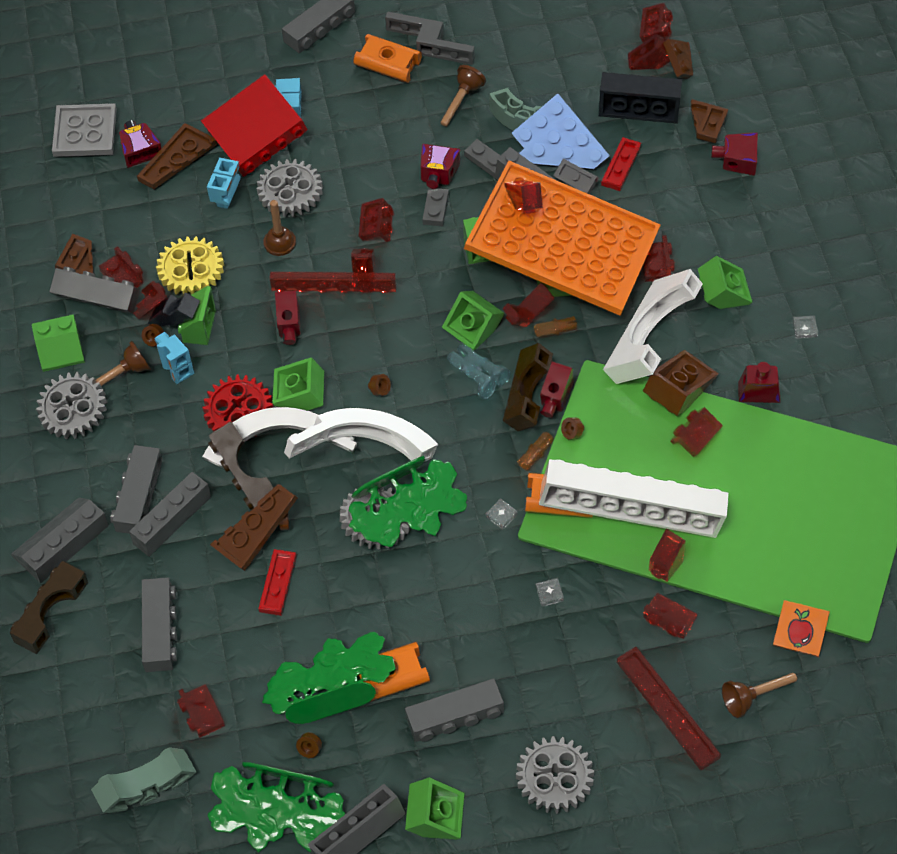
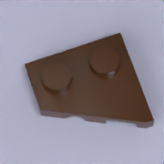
(680, 57)
(707, 120)
(76, 255)

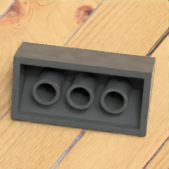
(61, 538)

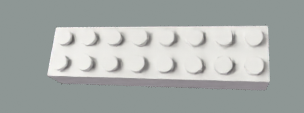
(633, 498)

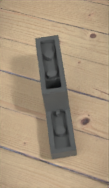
(430, 38)
(493, 162)

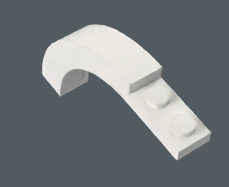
(275, 419)
(368, 424)

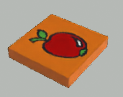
(801, 628)

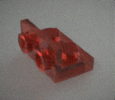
(656, 20)
(376, 220)
(658, 261)
(121, 268)
(153, 295)
(696, 431)
(669, 616)
(201, 710)

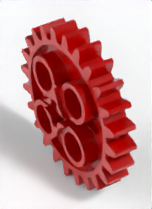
(237, 405)

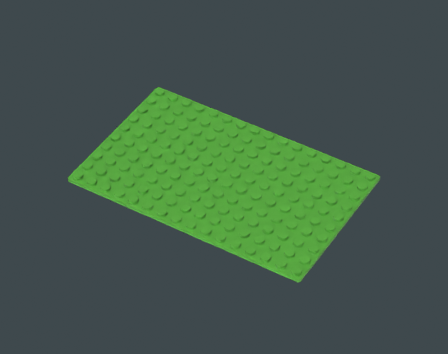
(804, 507)

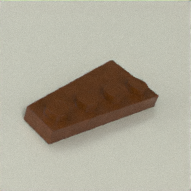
(175, 155)
(249, 535)

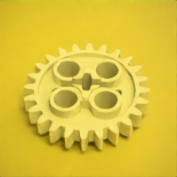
(174, 265)

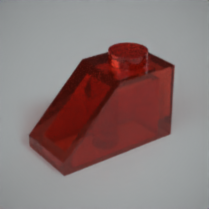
(649, 54)
(525, 195)
(363, 260)
(667, 556)

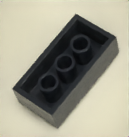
(639, 97)

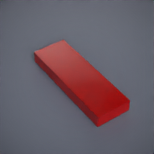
(621, 164)
(277, 582)

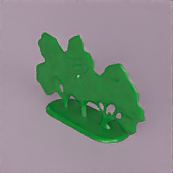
(412, 503)
(330, 671)
(269, 809)

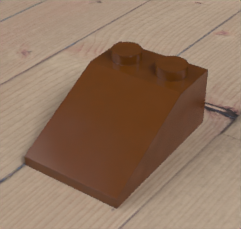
(679, 382)

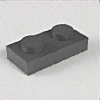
(575, 176)
(435, 207)

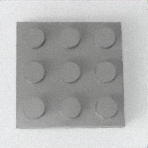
(84, 130)

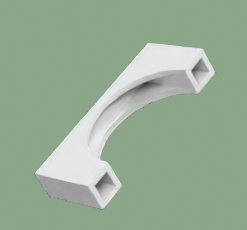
(632, 358)

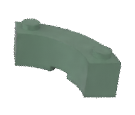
(509, 109)
(143, 783)

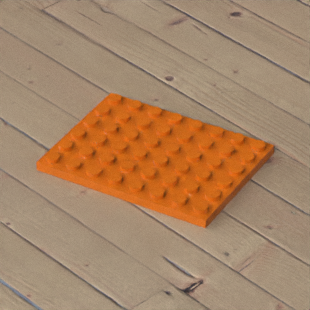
(567, 244)

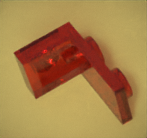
(530, 307)

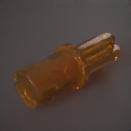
(555, 326)
(535, 451)

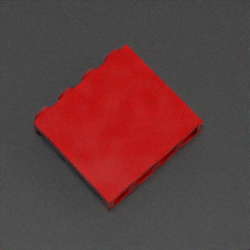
(254, 125)

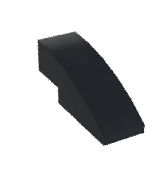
(174, 310)

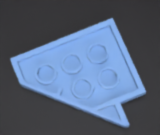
(558, 134)

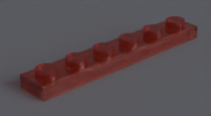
(333, 281)
(668, 708)

